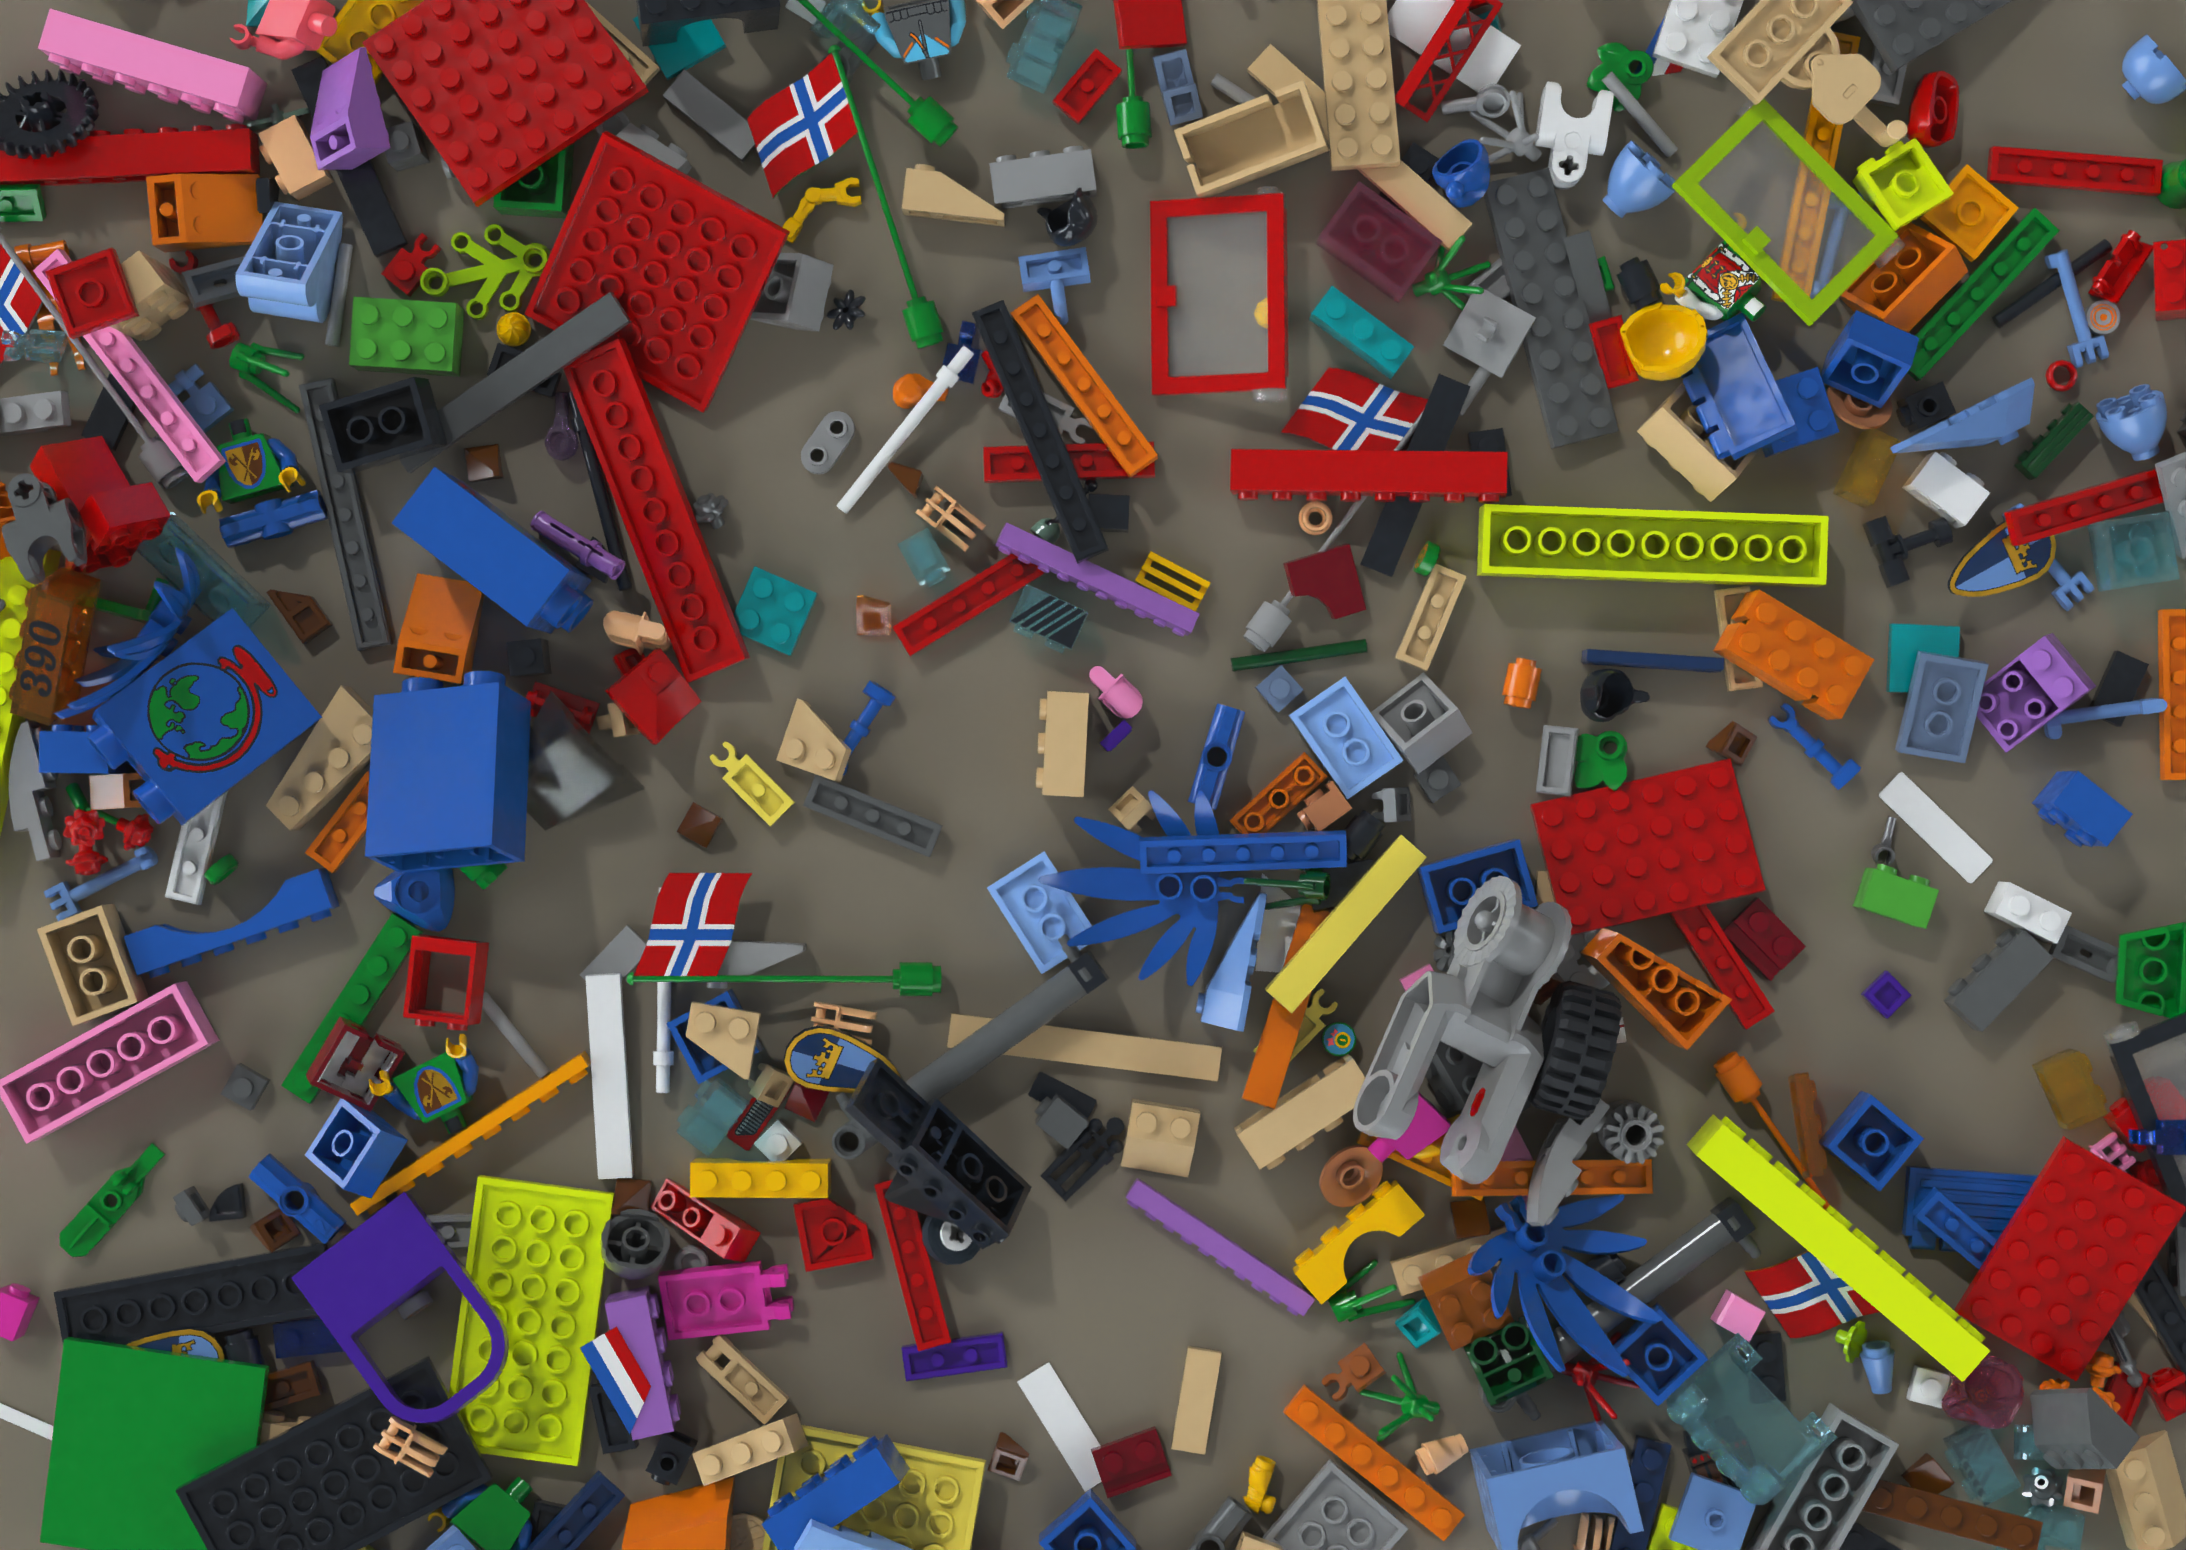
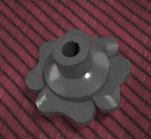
(709, 509)
(2042, 1487)

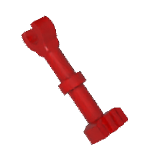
(219, 334)

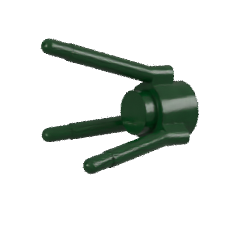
(1313, 885)

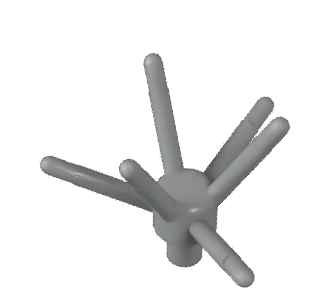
(1517, 140)

